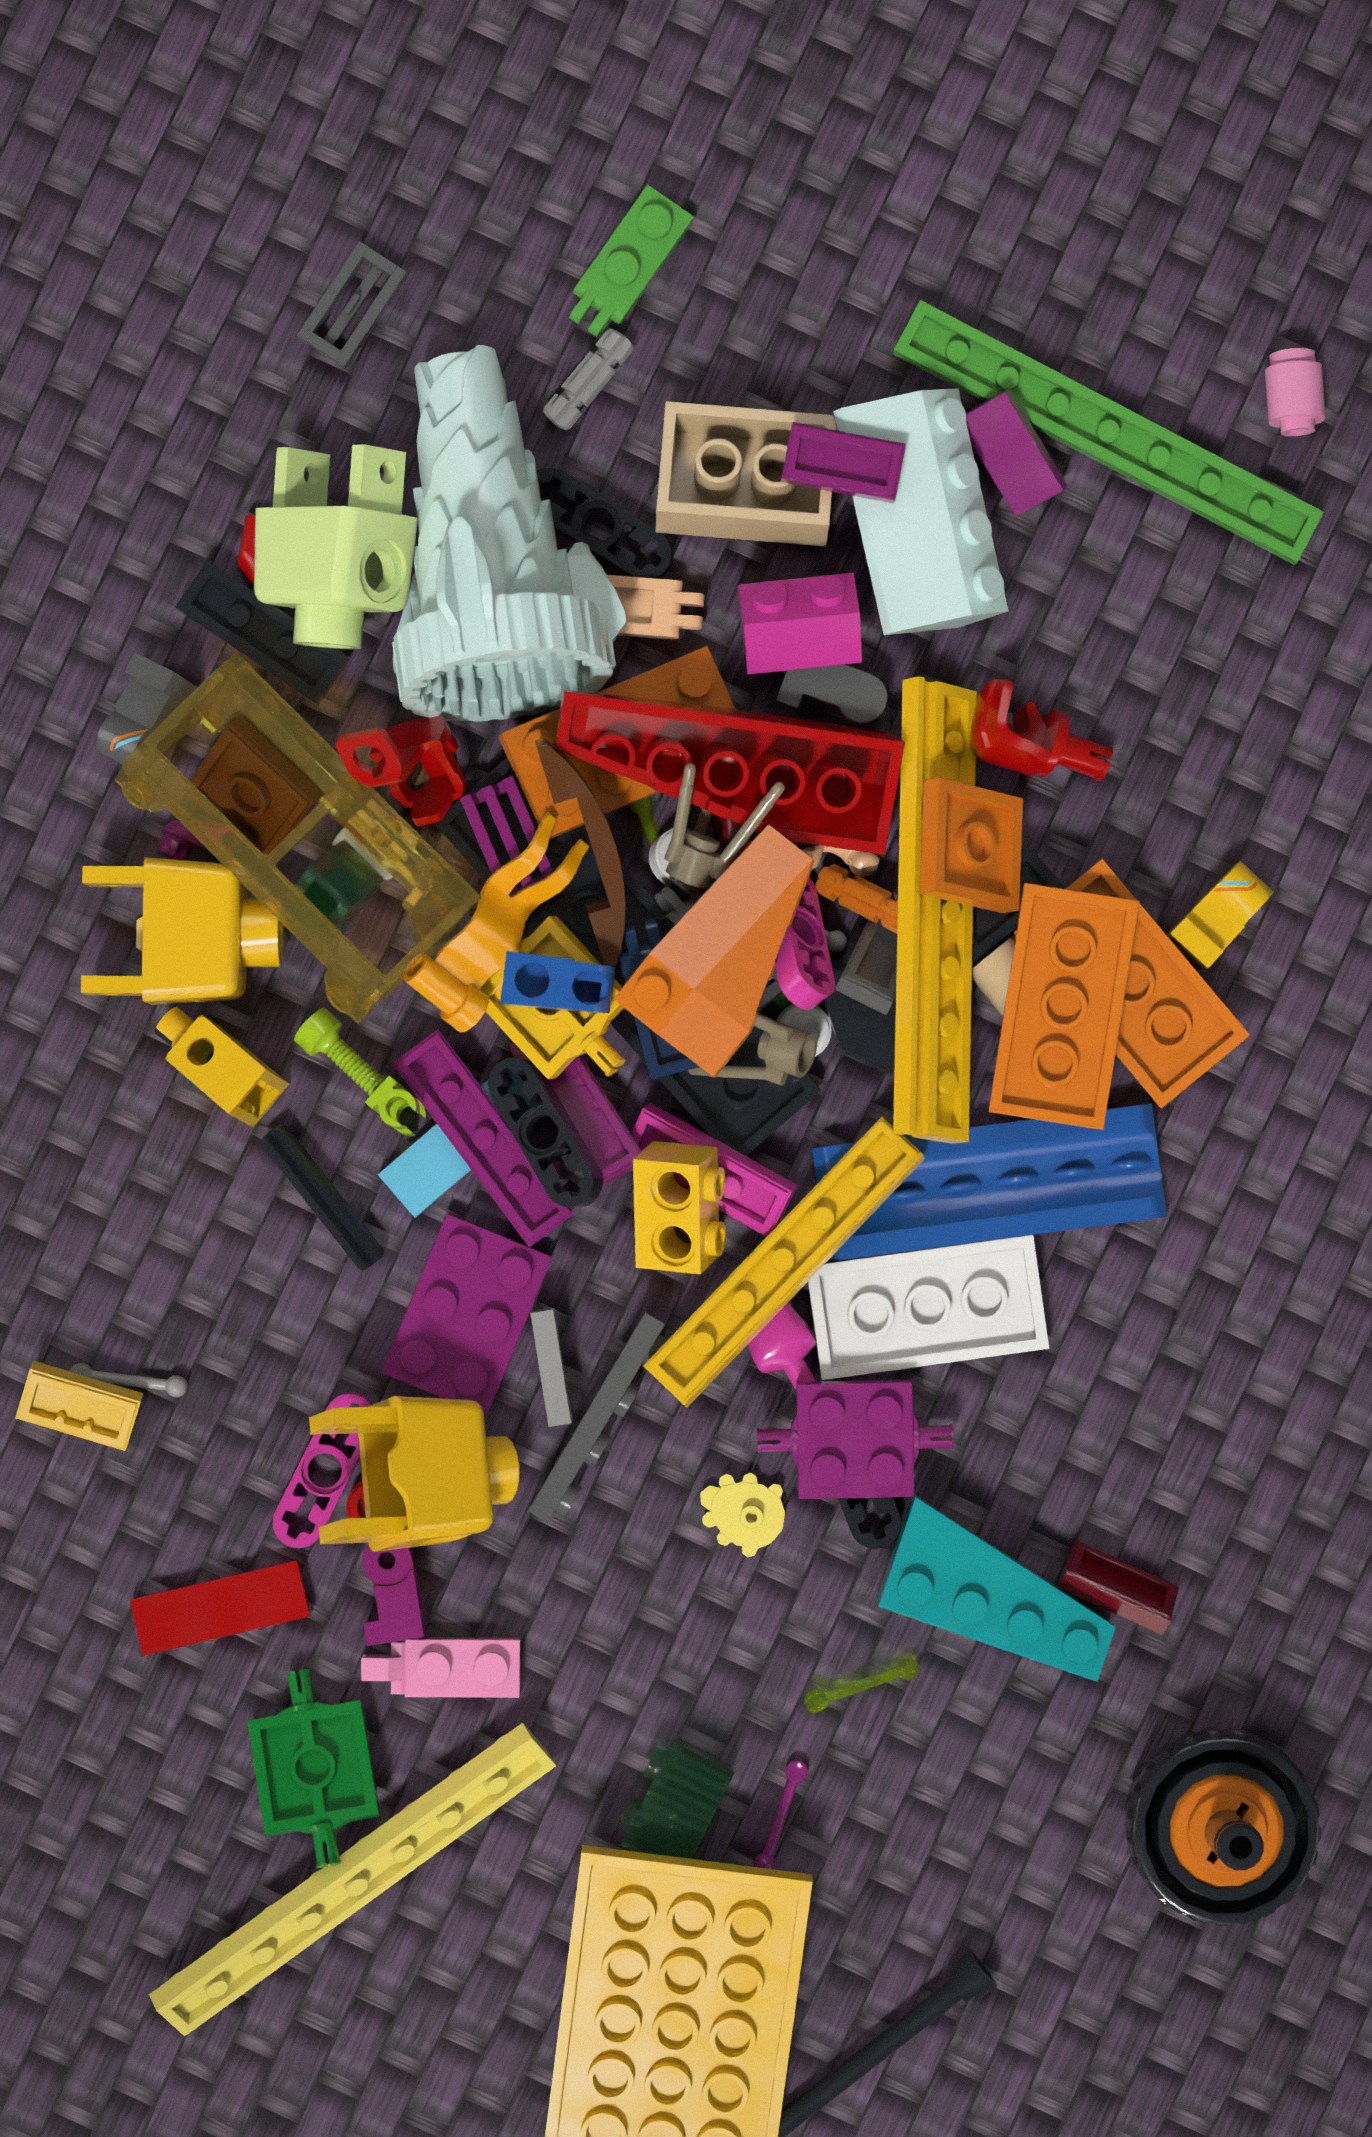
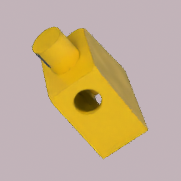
(232, 1076)

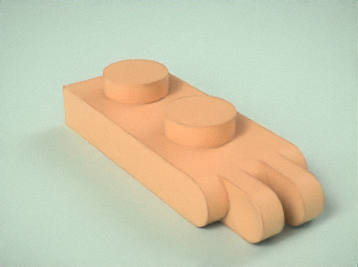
(655, 606)

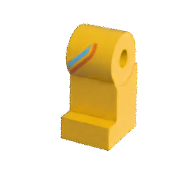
(1219, 916)

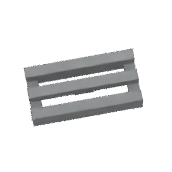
(551, 1367)

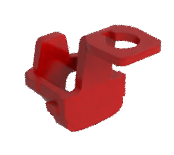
(396, 755)

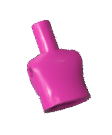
(784, 1345)

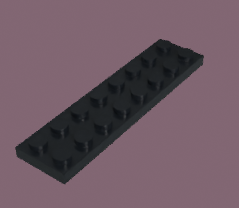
(728, 1109)

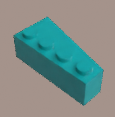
(977, 1591)

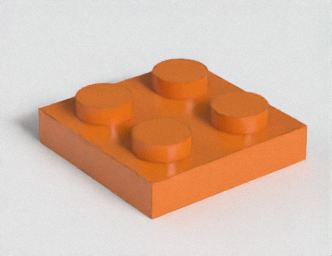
(971, 845)

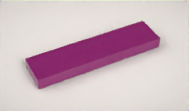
(480, 1136)

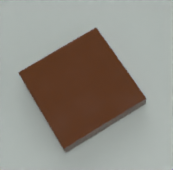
(255, 786)

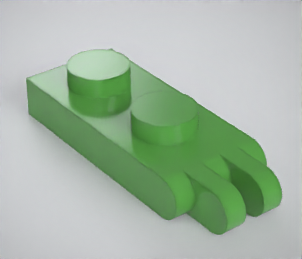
(630, 259)

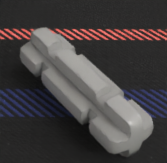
(588, 379)

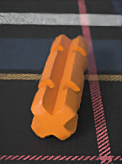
(858, 896)

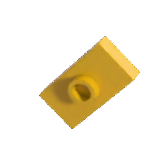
(79, 1405)

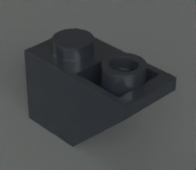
(860, 1029)

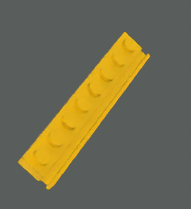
(932, 931)

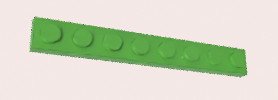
(1110, 433)

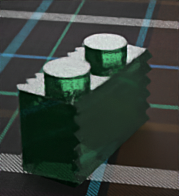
(677, 1802)

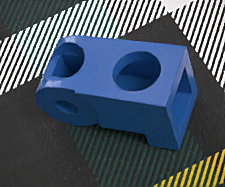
(556, 983)

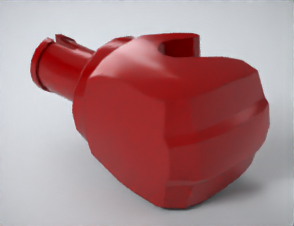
(1036, 742)

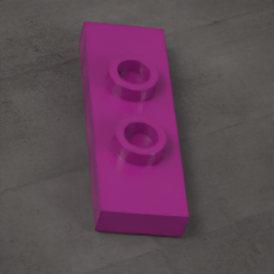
(593, 1118)

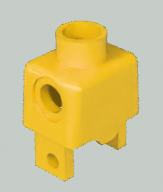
(192, 933)
(423, 1471)

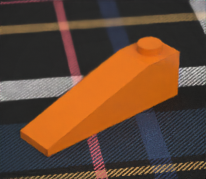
(714, 964)

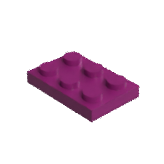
(466, 1313)

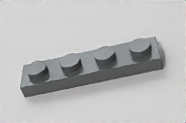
(588, 1440)

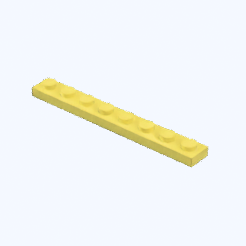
(343, 1889)

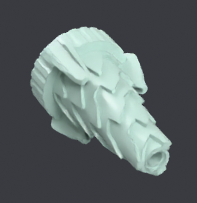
(494, 605)

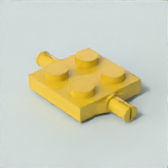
(553, 1035)

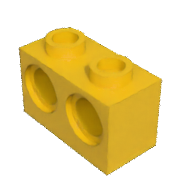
(664, 1204)

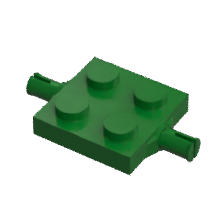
(313, 1768)

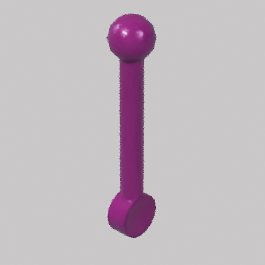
(795, 1773)

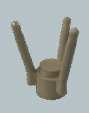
(695, 856)
(782, 1048)

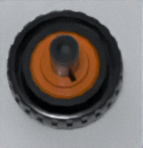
(1222, 1826)

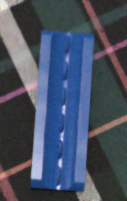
(1015, 1184)

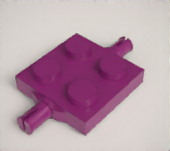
(855, 1439)

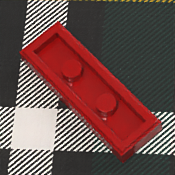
(220, 1607)

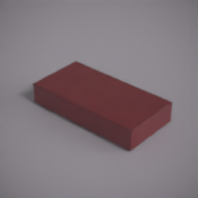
(1118, 1587)

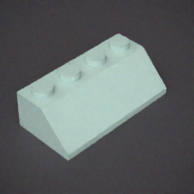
(934, 545)

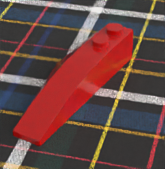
(834, 775)

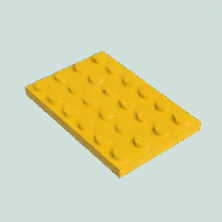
(677, 1998)

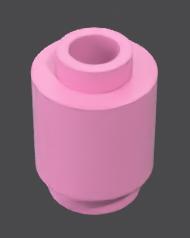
(1295, 391)

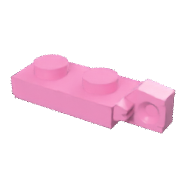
(448, 1667)

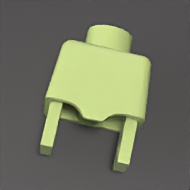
(335, 558)

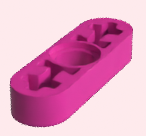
(804, 956)
(293, 1502)

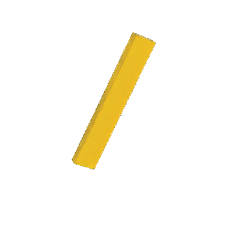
(784, 1262)

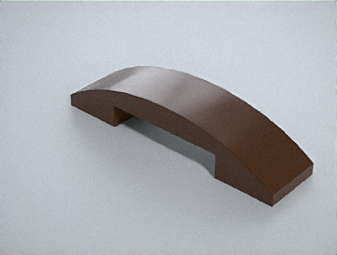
(609, 913)

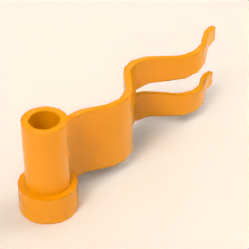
(480, 948)

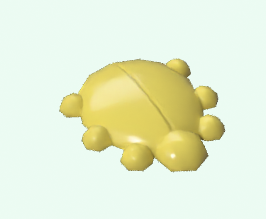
(744, 1512)

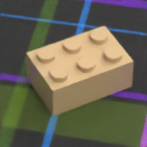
(726, 473)

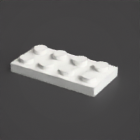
(928, 1307)

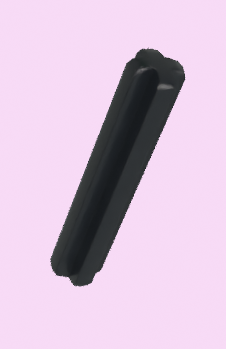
(322, 1197)

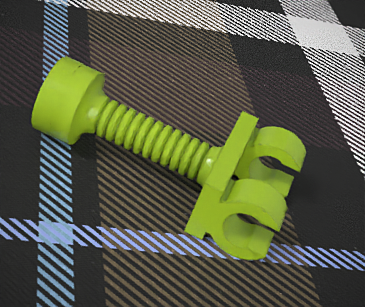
(386, 1095)

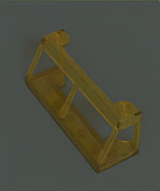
(437, 893)

